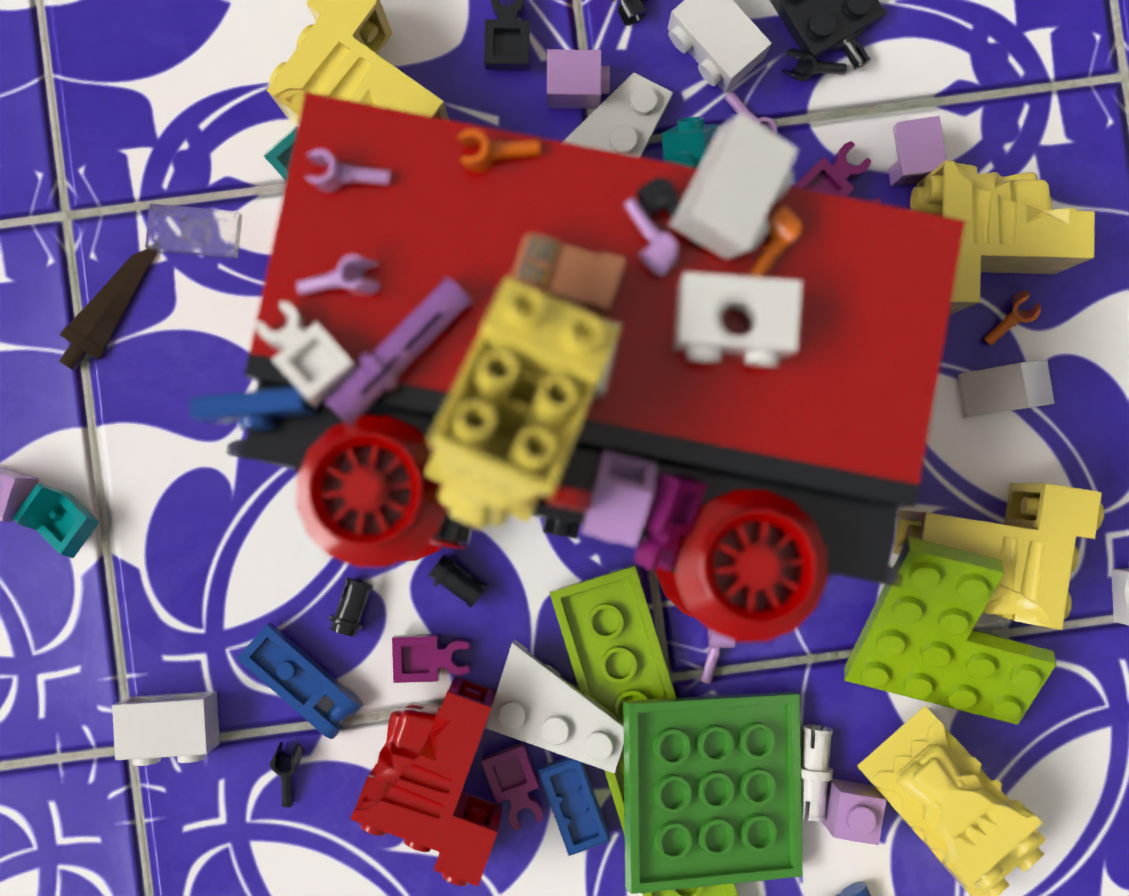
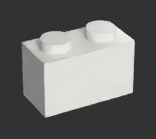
(718, 39)
(735, 188)
(166, 727)

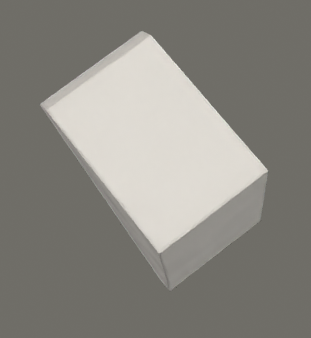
(1005, 388)

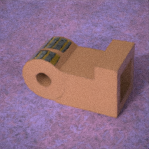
(569, 273)

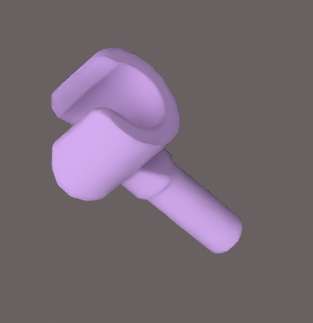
(739, 107)
(339, 173)
(662, 250)
(347, 275)
(715, 642)

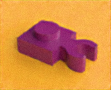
(832, 179)
(669, 516)
(420, 658)
(511, 779)

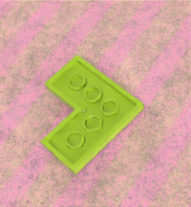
(925, 642)

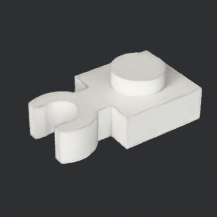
(308, 356)

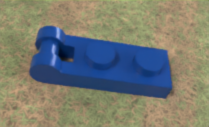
(299, 680)

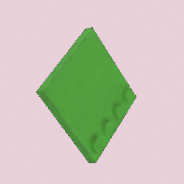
(712, 790)

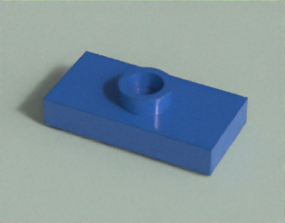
(251, 409)
(574, 805)

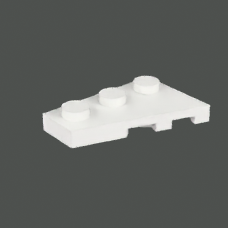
(625, 118)
(552, 714)

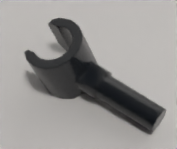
(632, 11)
(808, 65)
(659, 196)
(286, 767)

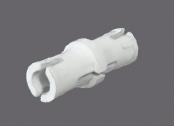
(815, 771)

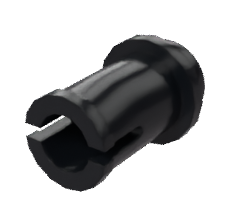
(457, 580)
(351, 607)

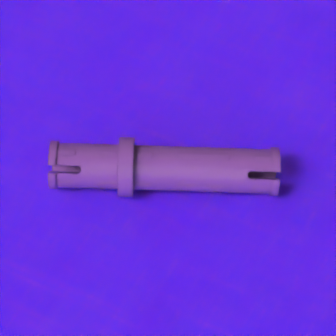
(398, 351)

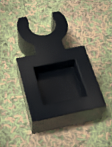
(507, 38)

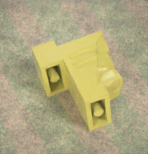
(342, 62)
(1005, 227)
(517, 405)
(1032, 543)
(954, 805)

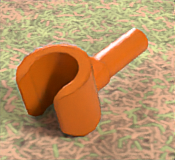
(493, 150)
(783, 230)
(1014, 317)

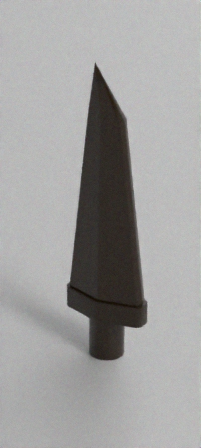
(100, 317)

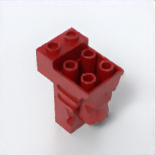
(421, 780)

